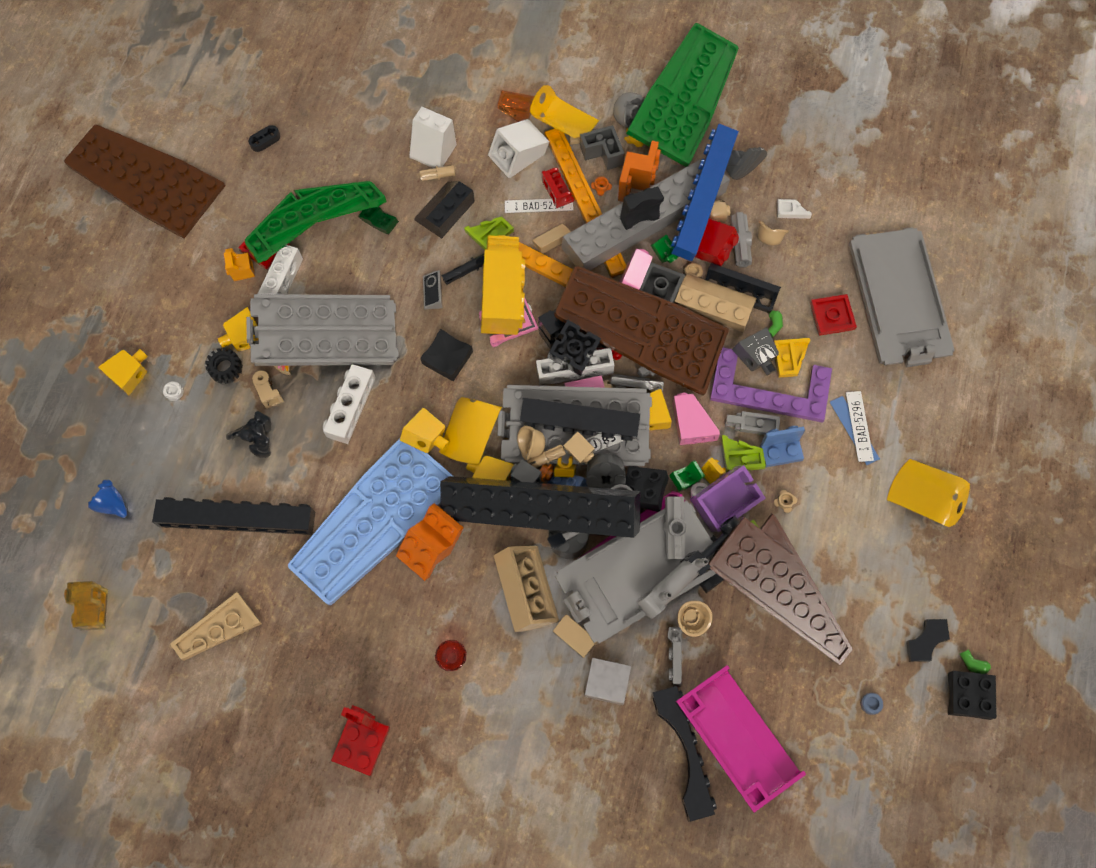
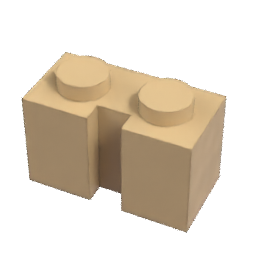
(579, 449)

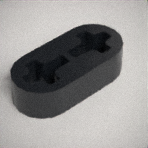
(264, 138)

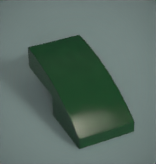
(378, 219)

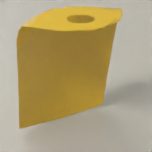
(561, 114)
(470, 430)
(929, 492)

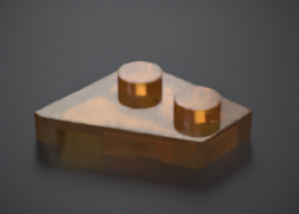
(515, 105)

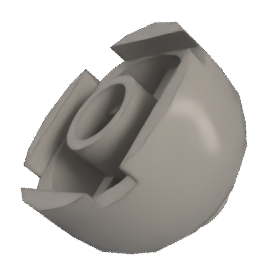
(627, 108)

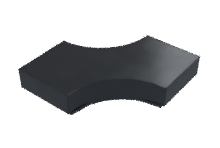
(933, 633)

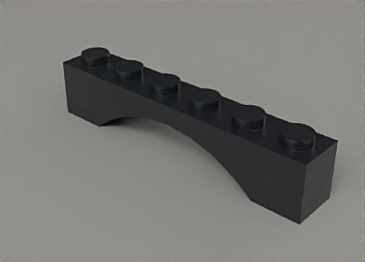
(696, 798)

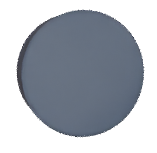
(871, 703)

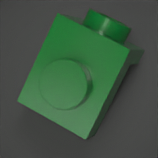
(663, 249)
(687, 476)

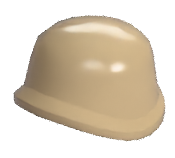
(770, 236)
(530, 442)
(694, 618)

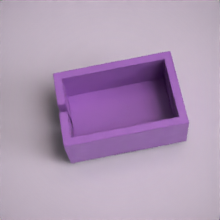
(727, 497)

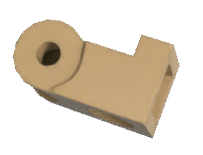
(264, 388)

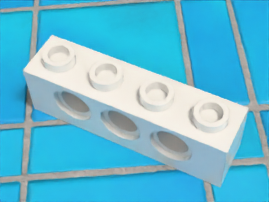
(282, 271)
(551, 372)
(354, 376)

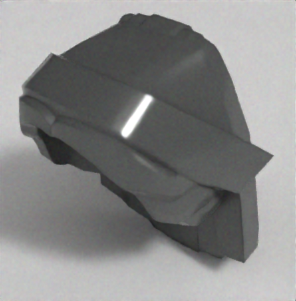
(743, 162)

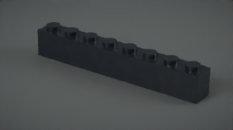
(234, 516)

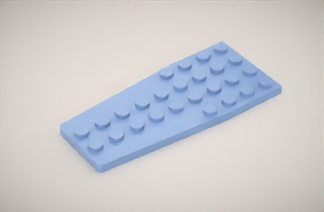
(369, 521)

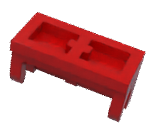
(556, 188)

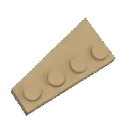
(220, 625)

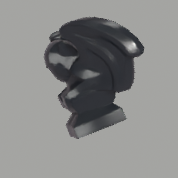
(255, 432)

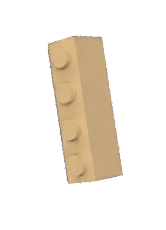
(715, 302)
(525, 588)

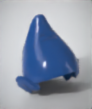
(108, 500)

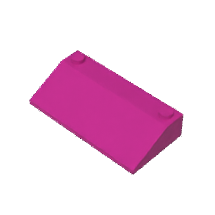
(739, 739)

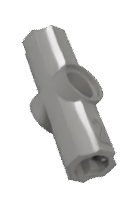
(743, 248)
(675, 541)

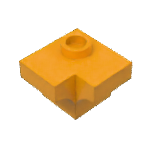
(238, 265)

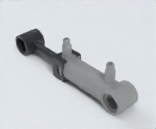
(692, 566)

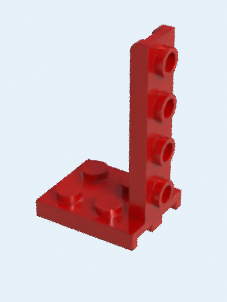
(360, 741)

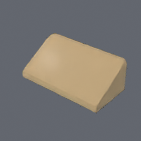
(550, 239)
(574, 635)

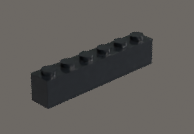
(580, 418)

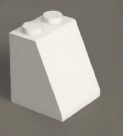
(432, 138)
(517, 147)

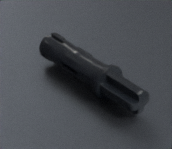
(464, 269)

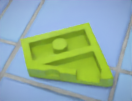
(495, 227)
(741, 453)

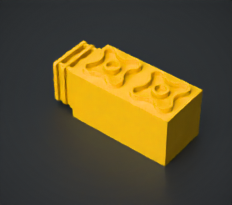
(502, 286)

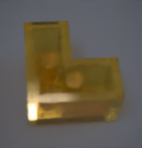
(89, 604)

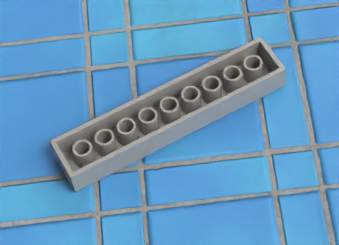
(607, 236)

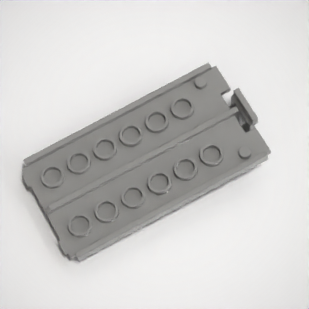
(901, 297)
(322, 330)
(620, 399)
(623, 570)

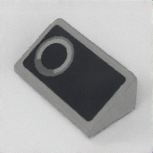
(432, 290)

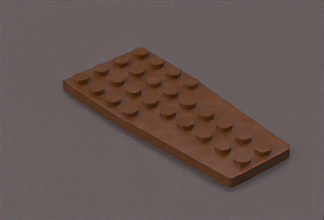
(145, 179)
(644, 328)

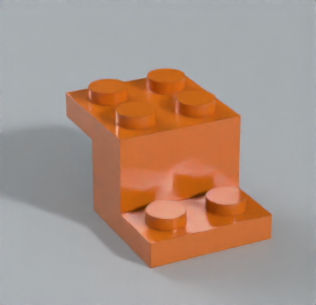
(639, 171)
(429, 541)

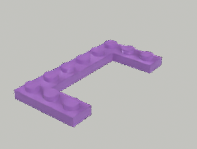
(811, 408)

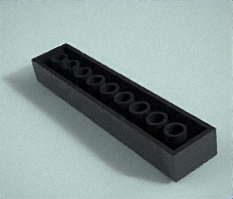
(542, 506)

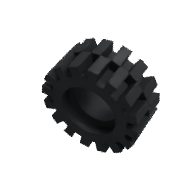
(217, 358)

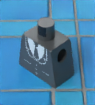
(758, 351)

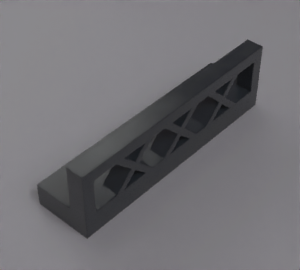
(746, 284)

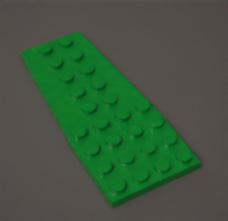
(685, 95)

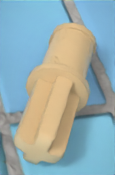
(437, 173)
(548, 456)

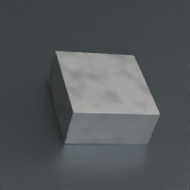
(607, 681)

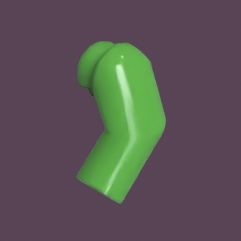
(777, 322)
(974, 665)

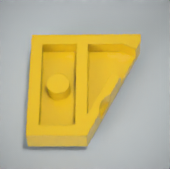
(790, 356)

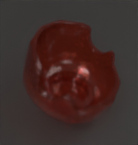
(450, 655)

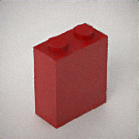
(717, 242)

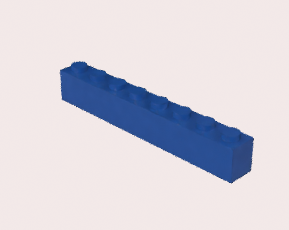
(704, 193)

